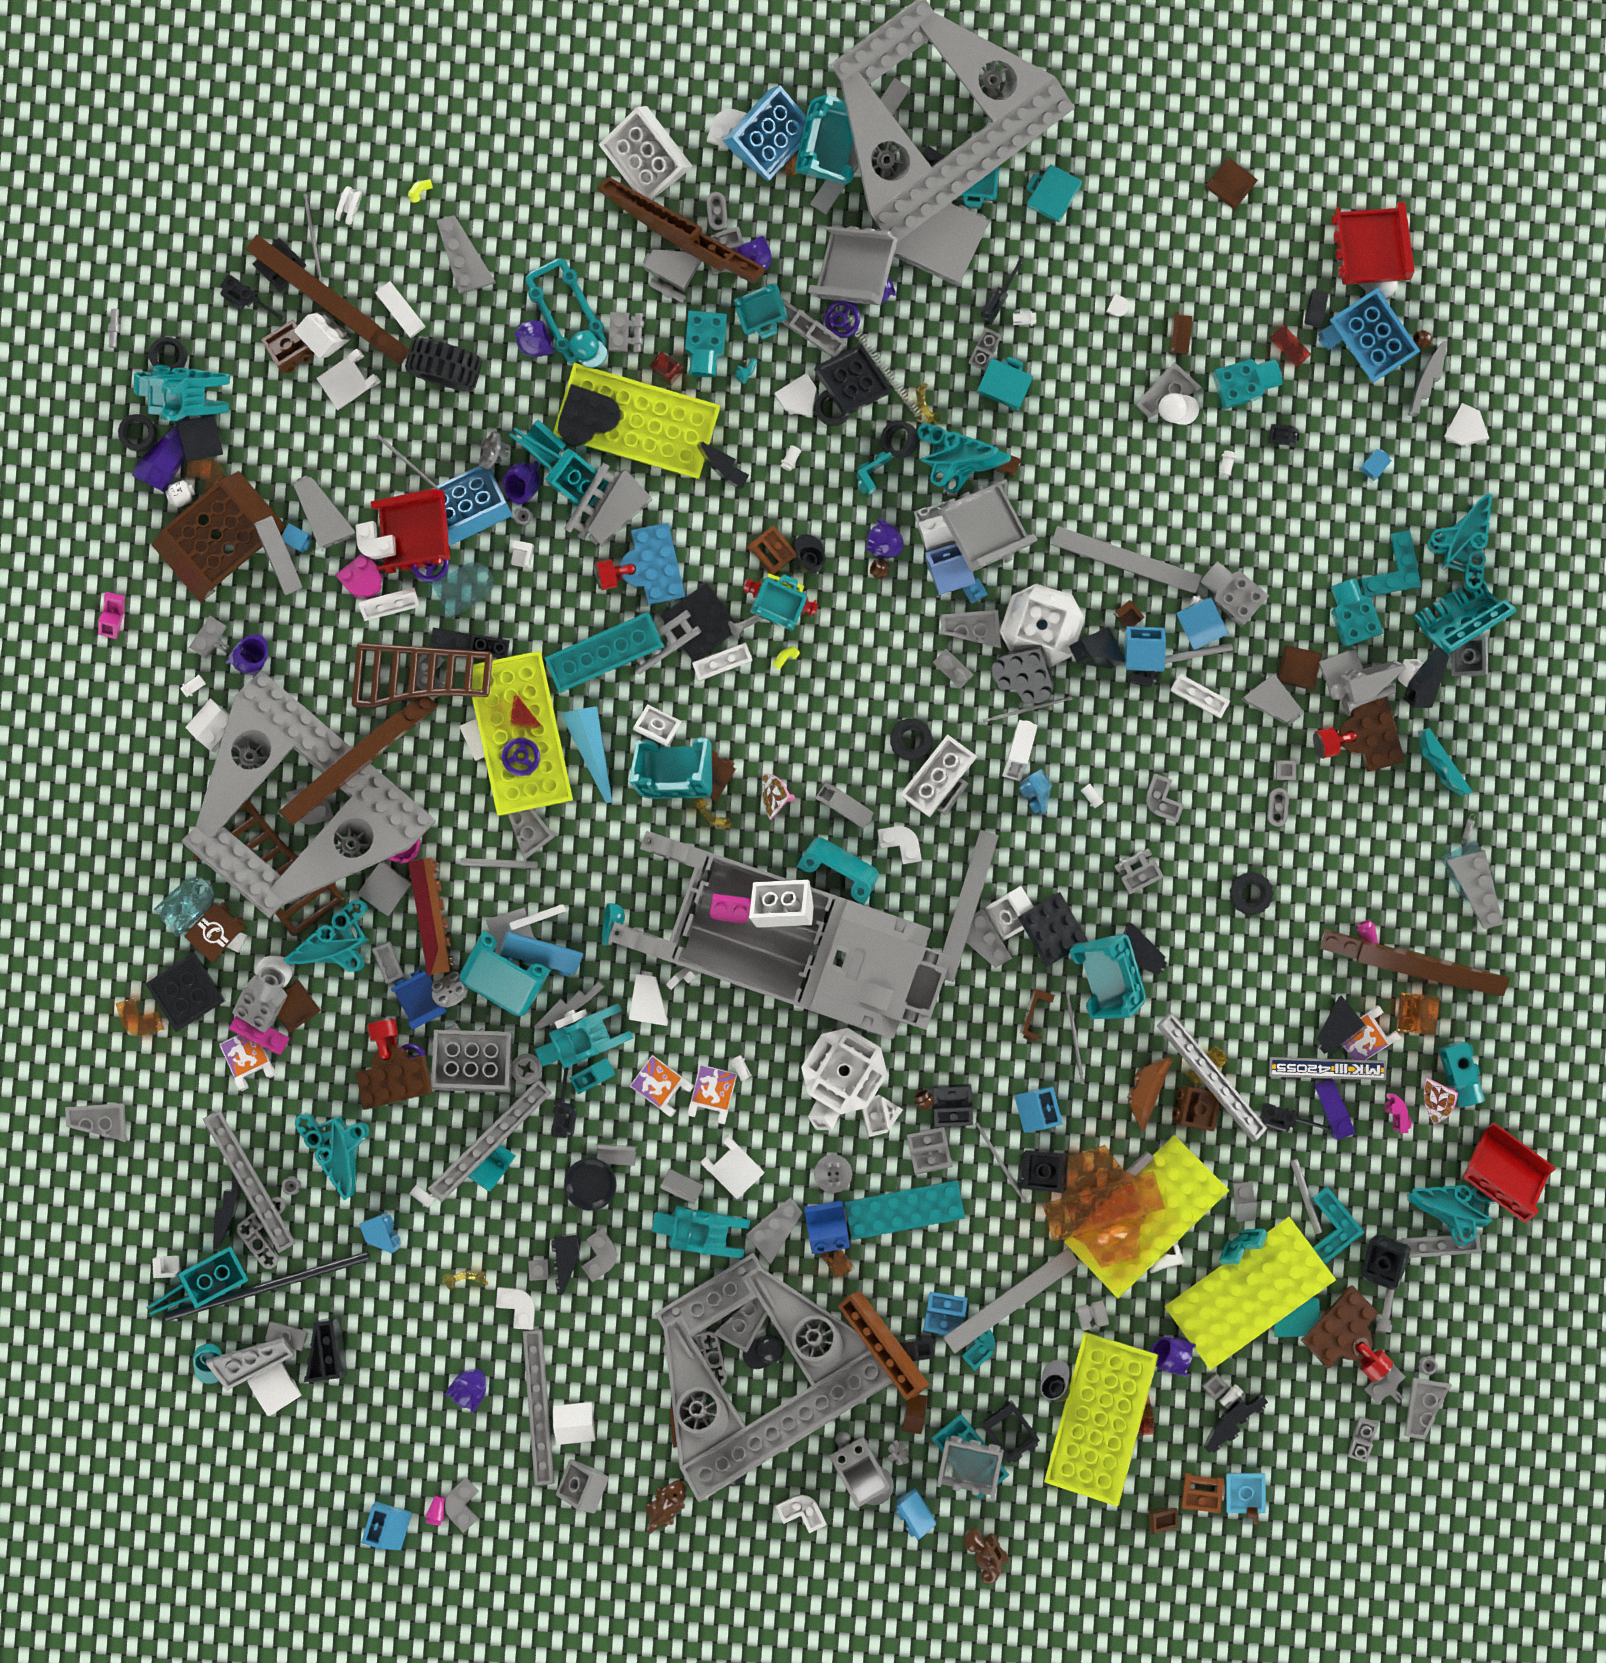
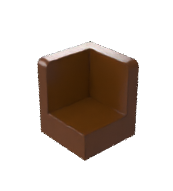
(1129, 614)

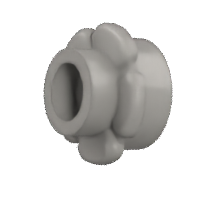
(518, 516)
(291, 1190)
(1428, 1360)

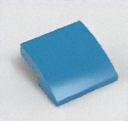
(1202, 623)
(944, 1313)

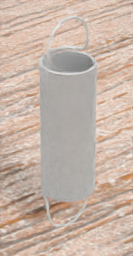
(1468, 829)

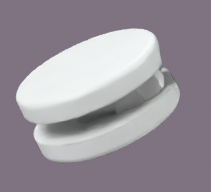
(348, 203)

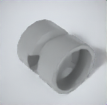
(1092, 1315)

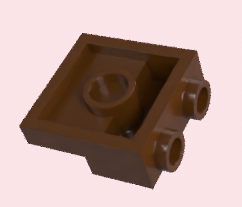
(287, 348)
(721, 774)
(1196, 1108)

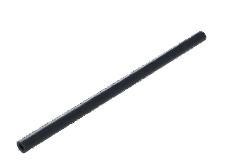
(269, 1285)

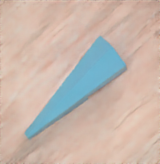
(587, 735)

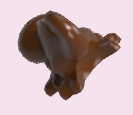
(667, 1502)
(987, 1555)

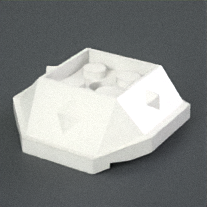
(1046, 604)
(849, 1091)

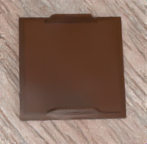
(1231, 183)
(1299, 667)
(297, 1007)

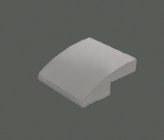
(1337, 665)
(384, 888)
(498, 926)
(929, 1150)

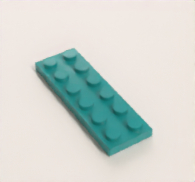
(604, 652)
(904, 1210)

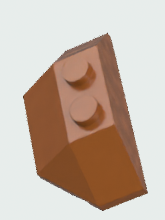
(1146, 1090)

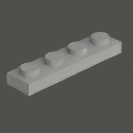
(1440, 1246)

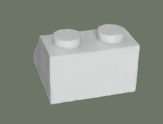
(209, 725)
(1006, 910)

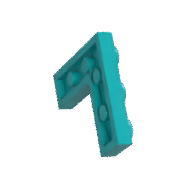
(1407, 571)
(1346, 1227)

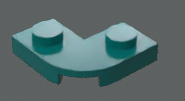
(1248, 1239)
(980, 1350)

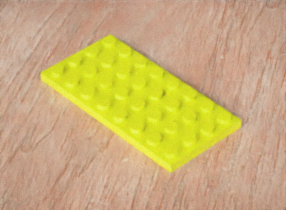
(654, 422)
(549, 781)
(1187, 1194)
(1251, 1296)
(1101, 1418)

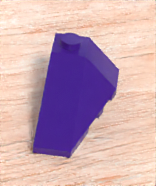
(161, 462)

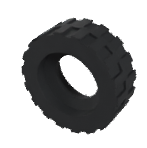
(896, 739)
(1264, 900)

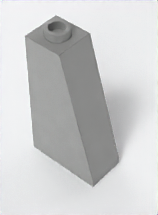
(618, 509)
(323, 516)

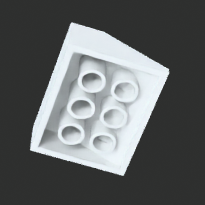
(645, 153)

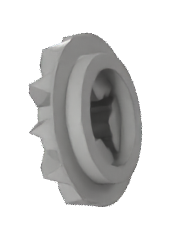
(523, 1060)

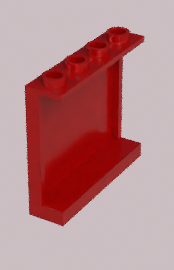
(1373, 245)
(418, 527)
(1508, 1172)

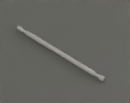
(312, 237)
(408, 463)
(1027, 709)
(1075, 1038)
(1000, 1162)

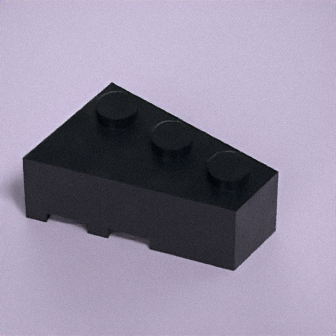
(327, 1351)

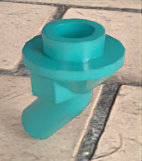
(743, 374)

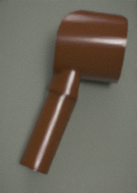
(1252, 1513)

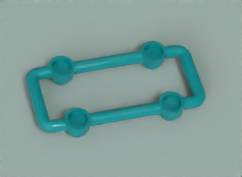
(537, 295)

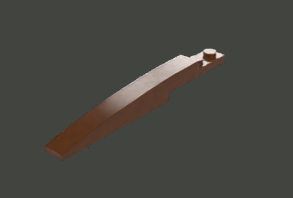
(680, 231)
(328, 299)
(357, 759)
(1414, 963)

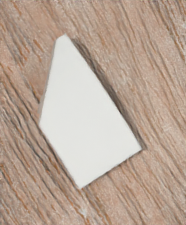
(686, 974)

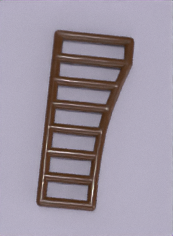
(412, 693)
(282, 847)

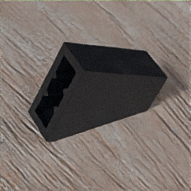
(1098, 650)
(1145, 953)
(1340, 1027)

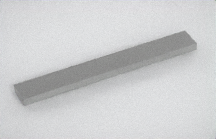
(831, 190)
(1126, 560)
(969, 900)
(1211, 1077)
(489, 1141)
(249, 1180)
(1011, 1300)
(538, 1407)

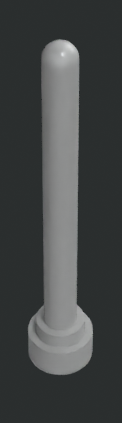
(1384, 1323)

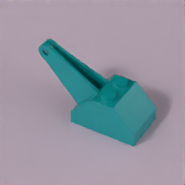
(570, 474)
(207, 1280)

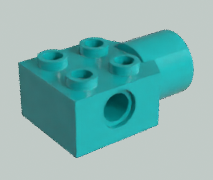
(705, 341)
(1245, 381)
(1354, 614)
(1464, 1078)

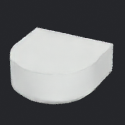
(1118, 306)

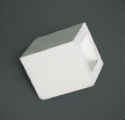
(522, 554)
(1412, 667)
(823, 1116)
(166, 1266)

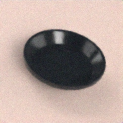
(590, 1184)

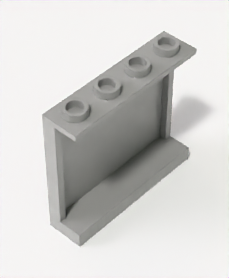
(944, 243)
(855, 265)
(985, 525)

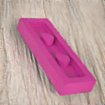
(270, 1039)

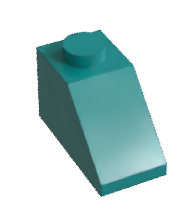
(592, 1076)

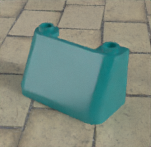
(826, 141)
(672, 770)
(825, 852)
(1111, 976)
(500, 979)

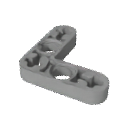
(256, 1234)
(702, 1345)

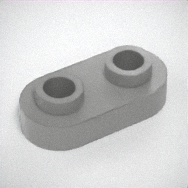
(717, 212)
(1278, 807)

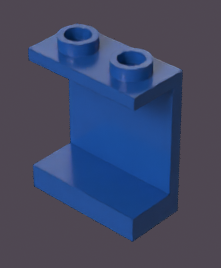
(417, 1000)
(827, 1227)

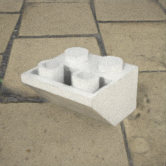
(321, 334)
(933, 527)

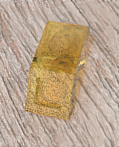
(1216, 1056)

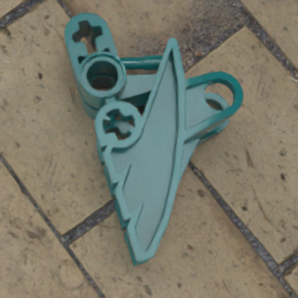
(179, 392)
(957, 455)
(1468, 532)
(321, 949)
(581, 1039)
(342, 1151)
(1453, 1210)
(699, 1231)

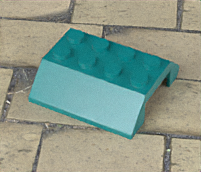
(1463, 617)

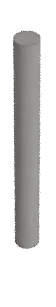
(1198, 653)
(499, 863)
(1306, 1196)

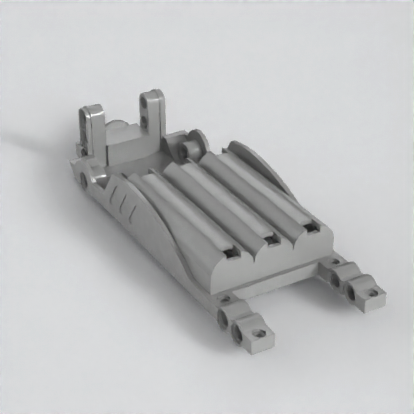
(885, 968)

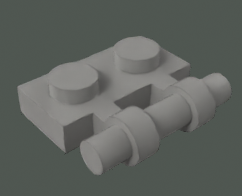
(619, 332)
(1142, 876)

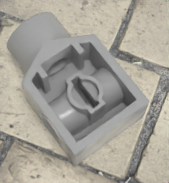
(1234, 593)
(262, 999)

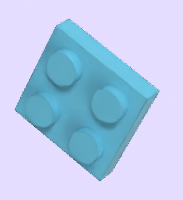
(1245, 1491)

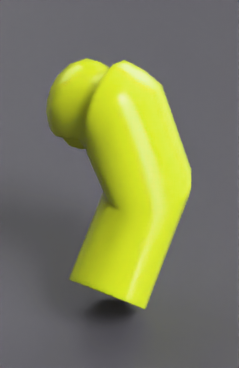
(417, 188)
(784, 654)

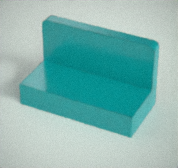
(547, 438)

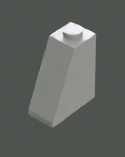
(672, 267)
(1273, 700)
(844, 805)

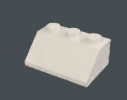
(781, 903)

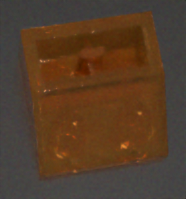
(1418, 1013)

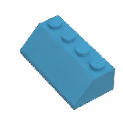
(540, 952)

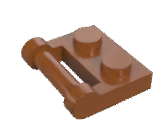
(778, 548)
(1202, 1499)

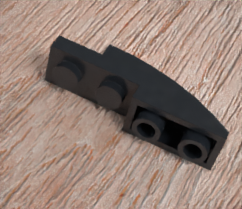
(463, 641)
(1226, 1425)

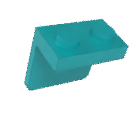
(865, 483)
(492, 1168)

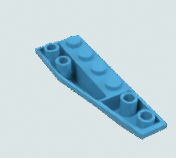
(1038, 790)

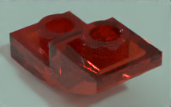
(1290, 345)

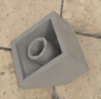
(582, 1486)

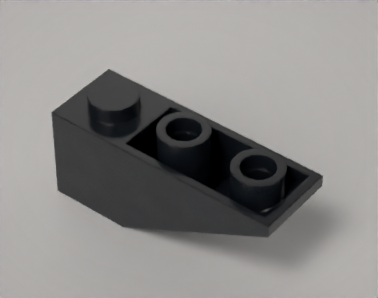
(1425, 683)
(567, 1253)
(918, 1348)

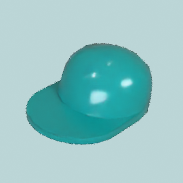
(588, 349)
(612, 914)
(202, 1371)

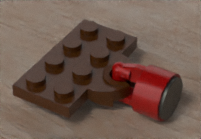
(1368, 732)
(392, 1072)
(1345, 1334)

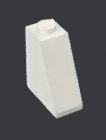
(1020, 750)
(647, 1000)

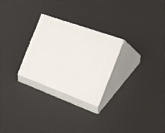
(657, 726)
(573, 1423)

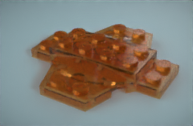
(1103, 1206)

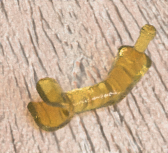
(932, 418)
(724, 823)
(468, 1274)

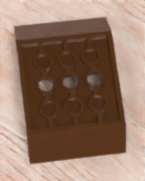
(192, 551)

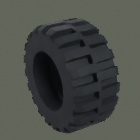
(443, 364)

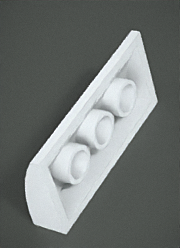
(938, 775)

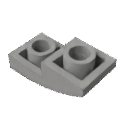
(985, 349)
(1362, 1439)

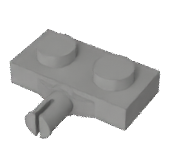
(209, 637)
(1386, 1386)

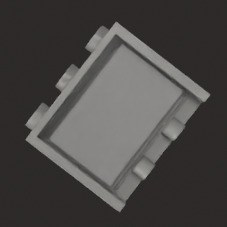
(970, 1466)

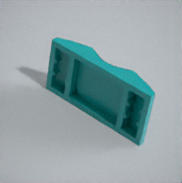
(1442, 763)
(962, 1428)

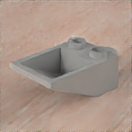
(1366, 682)
(859, 1471)

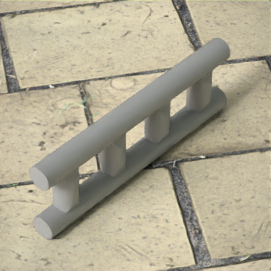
(592, 490)
(674, 643)

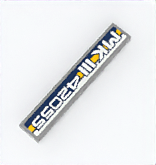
(1327, 1068)

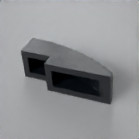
(723, 465)

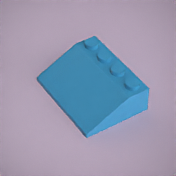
(768, 133)
(1375, 335)
(473, 503)

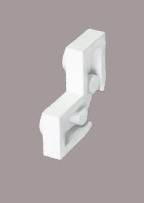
(722, 124)
(371, 545)
(905, 839)
(521, 1302)
(802, 1506)

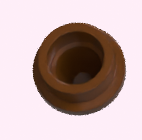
(1422, 339)
(879, 569)
(923, 1099)

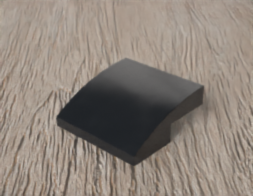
(276, 280)
(199, 438)
(952, 1105)

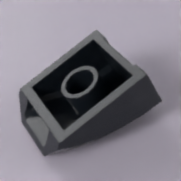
(1044, 1171)
(1385, 1261)

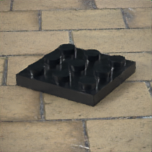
(852, 380)
(707, 614)
(1052, 929)
(185, 992)

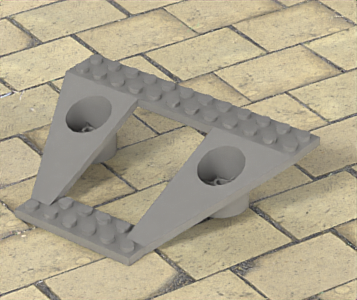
(1018, 115)
(274, 725)
(727, 1446)

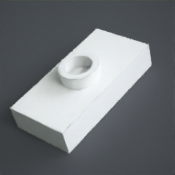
(571, 1017)

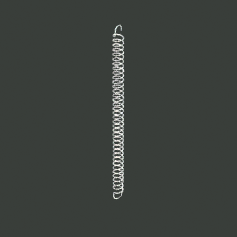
(886, 372)

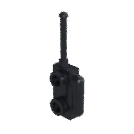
(247, 295)
(997, 299)
(561, 1109)
(1288, 1117)

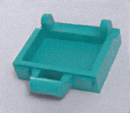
(983, 190)
(1053, 192)
(761, 310)
(1005, 382)
(779, 602)
(1299, 1320)

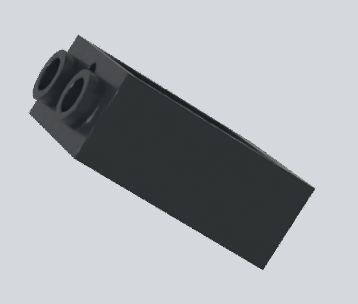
(998, 1416)

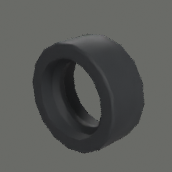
(1316, 307)
(158, 343)
(827, 420)
(887, 434)
(137, 447)

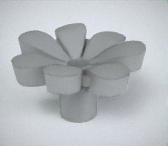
(898, 1453)

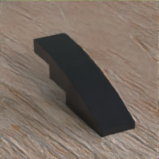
(225, 1215)

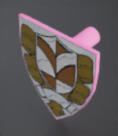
(774, 794)
(1438, 1100)

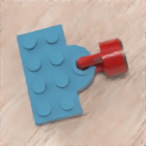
(647, 566)

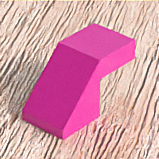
(112, 615)

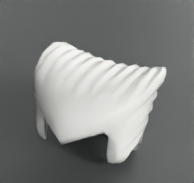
(278, 963)
(1171, 1258)

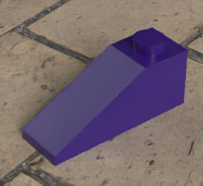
(1334, 1109)

